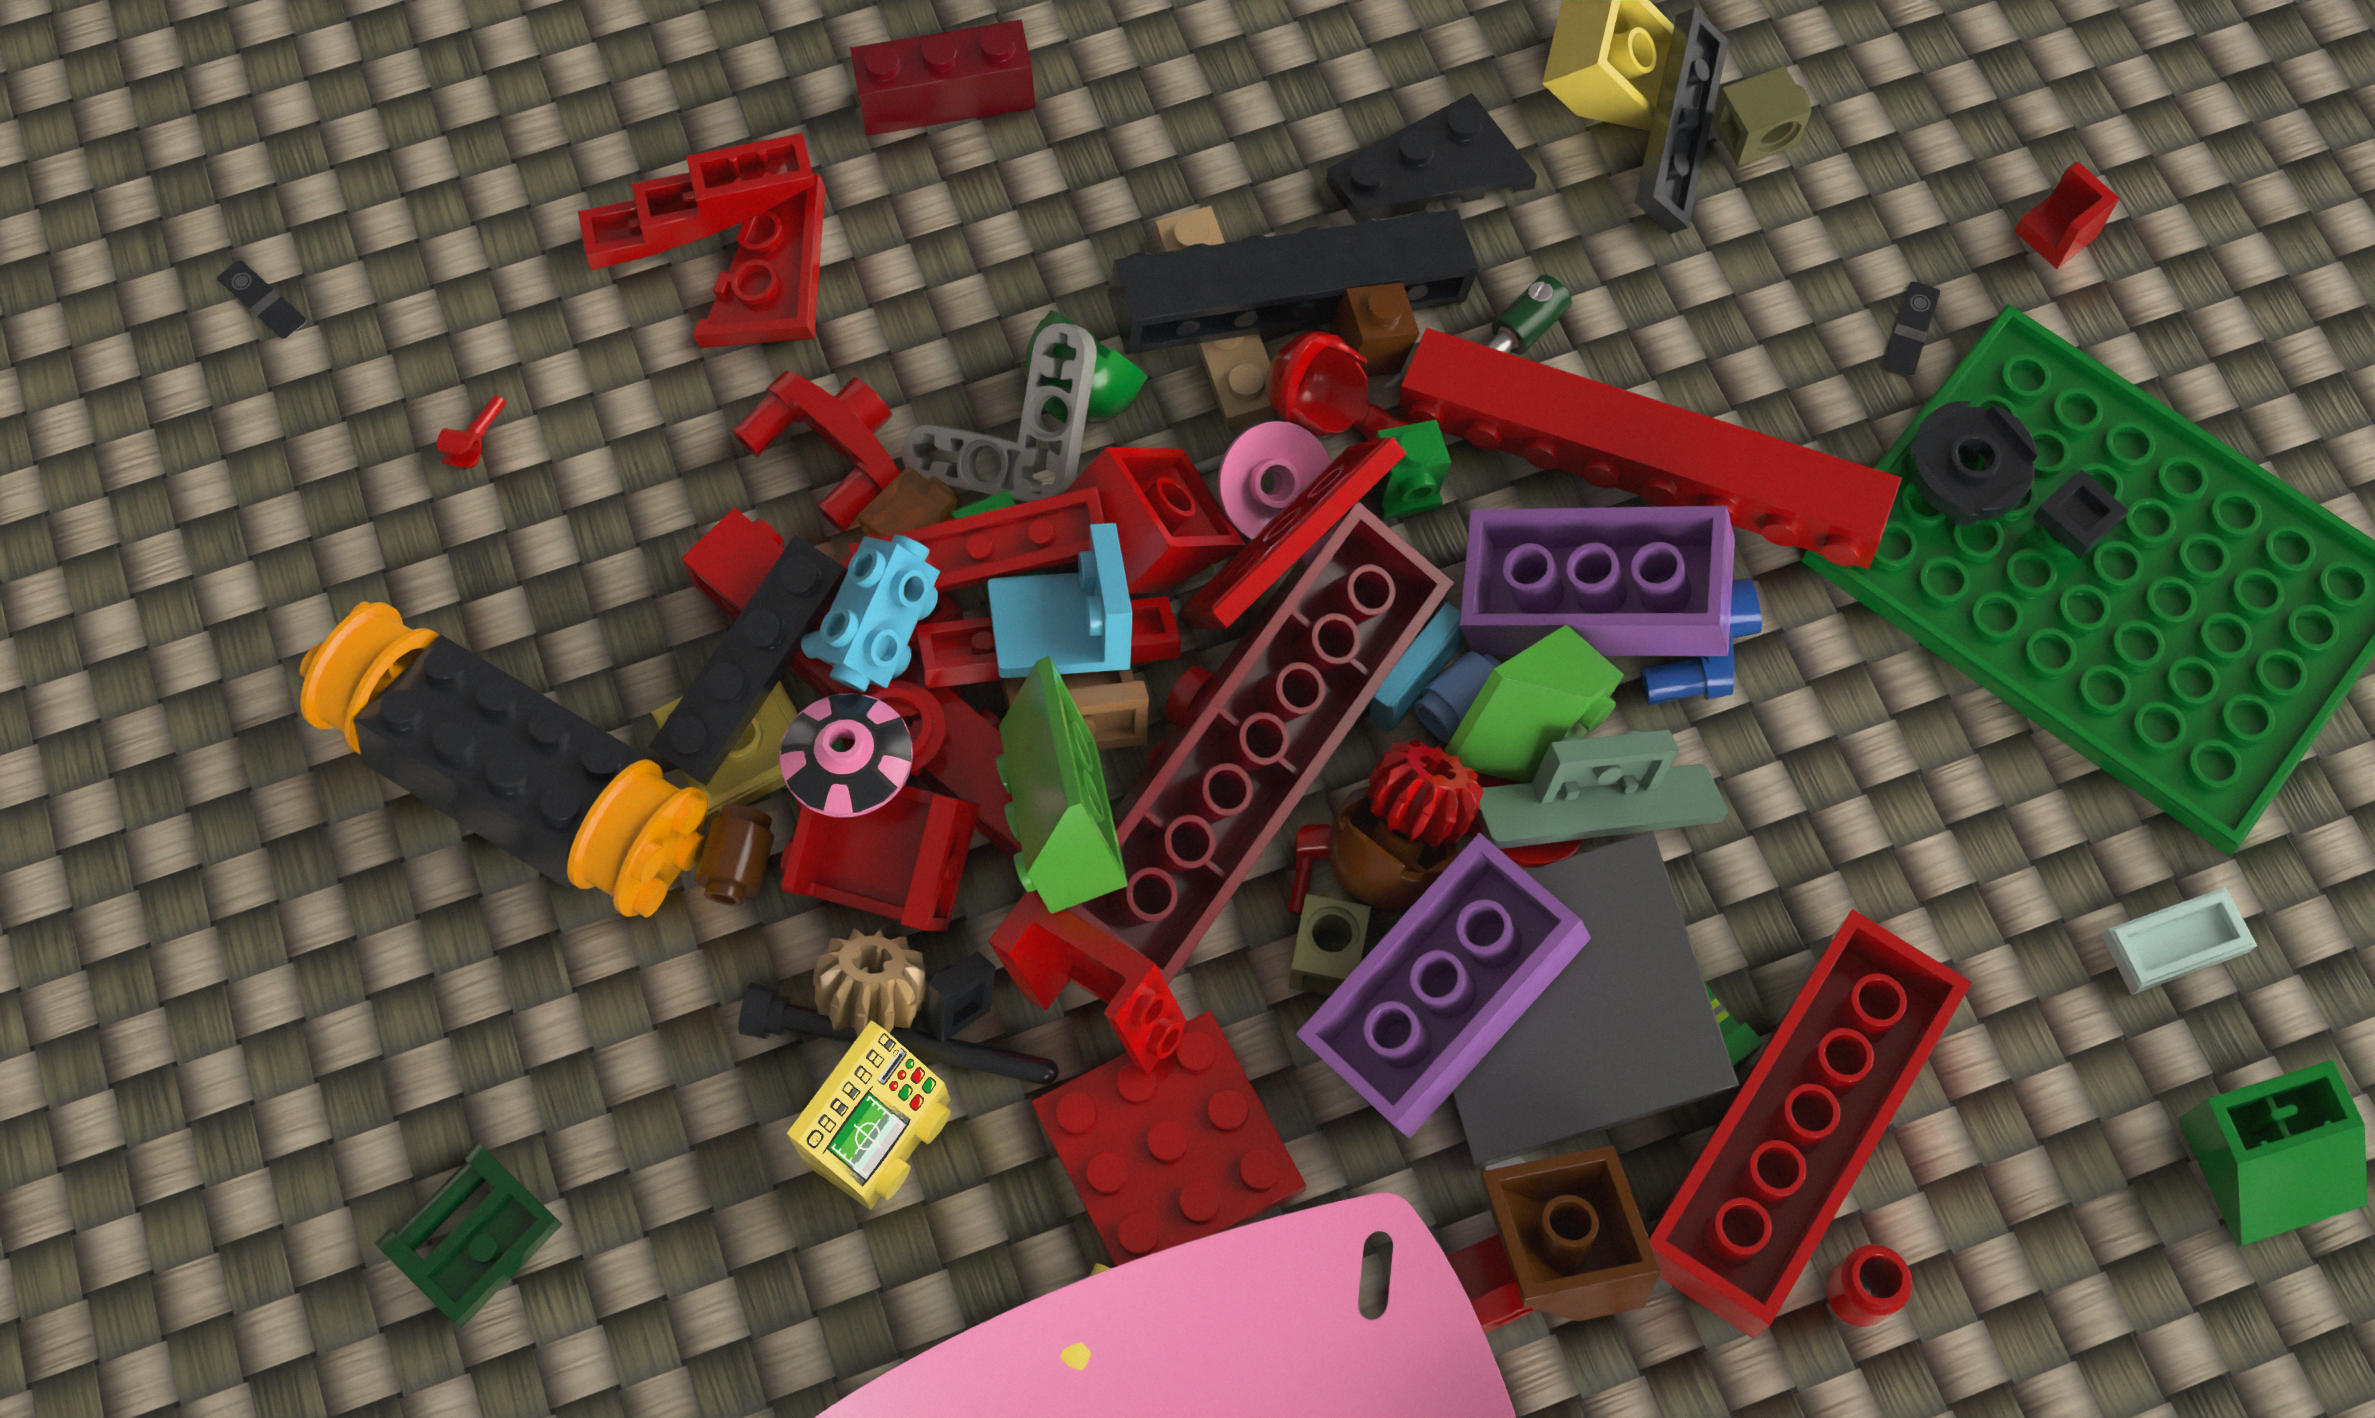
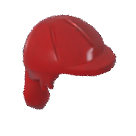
(1324, 388)

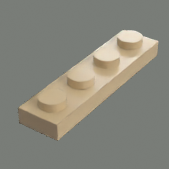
(1233, 365)

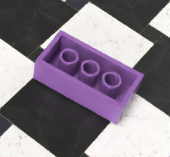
(1612, 574)
(1445, 985)

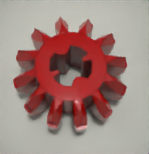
(1424, 793)

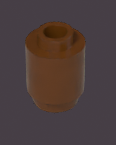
(735, 855)

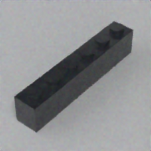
(1285, 279)

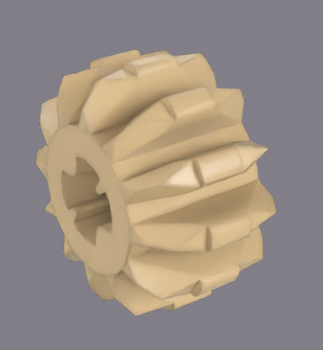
(869, 981)

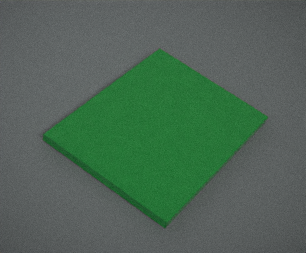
(2184, 643)

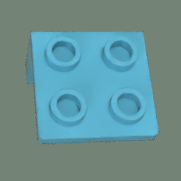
(1071, 617)

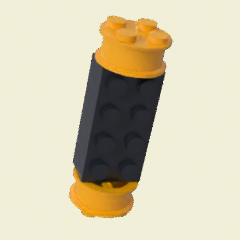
(503, 759)

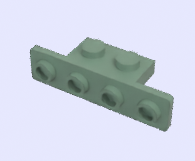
(1602, 791)

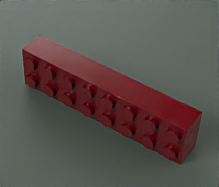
(1262, 734)

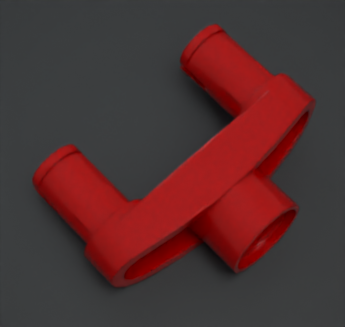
(840, 420)

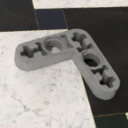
(1021, 456)

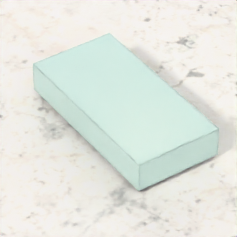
(2178, 940)

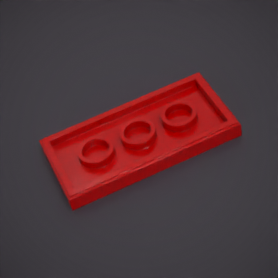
(1291, 533)

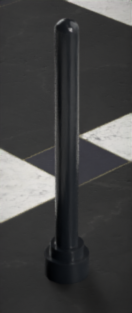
(770, 1013)

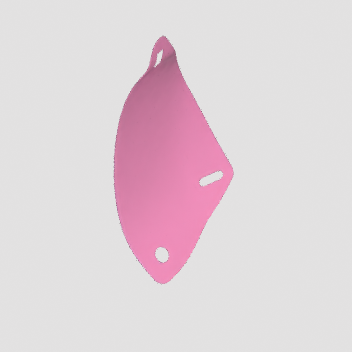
(1224, 1330)

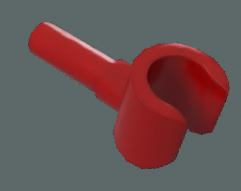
(465, 447)
(1310, 846)

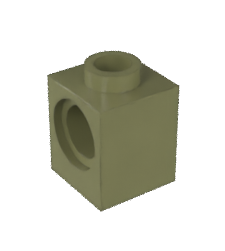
(1761, 115)
(1320, 970)

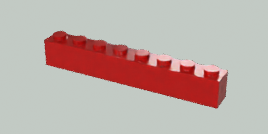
(1648, 448)
(728, 571)

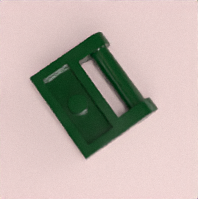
(482, 1248)

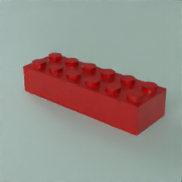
(1804, 1123)

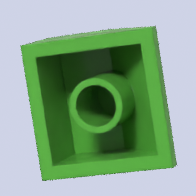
(1532, 700)

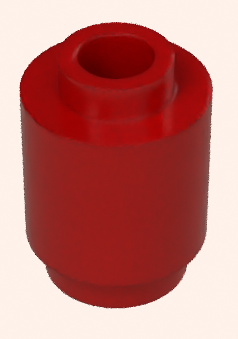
(1884, 1275)

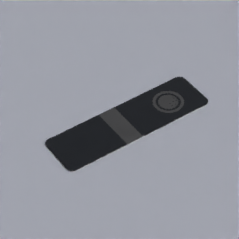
(261, 299)
(1912, 328)

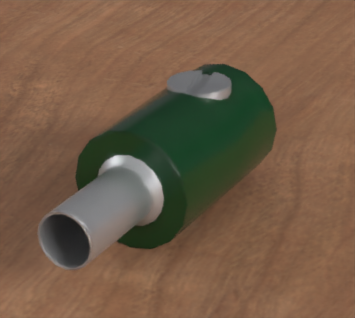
(1530, 315)

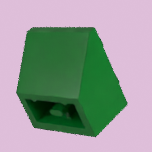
(2281, 1152)

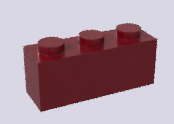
(943, 77)

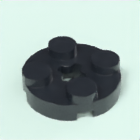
(1966, 493)

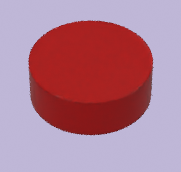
(1186, 692)

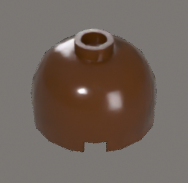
(1380, 863)

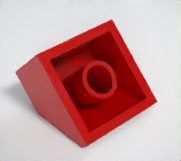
(1162, 515)

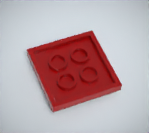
(1168, 1148)

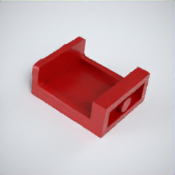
(888, 862)
(1051, 949)

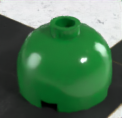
(1114, 379)

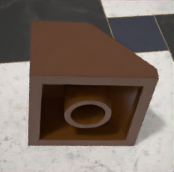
(1573, 1234)

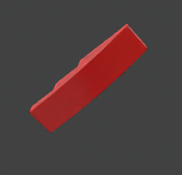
(686, 207)

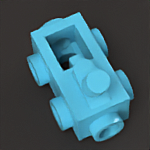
(875, 613)

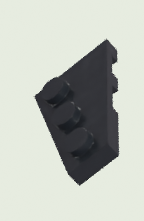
(1431, 161)

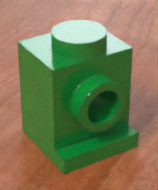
(1418, 477)

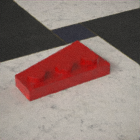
(772, 277)

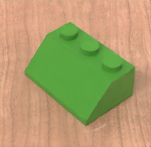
(1057, 795)

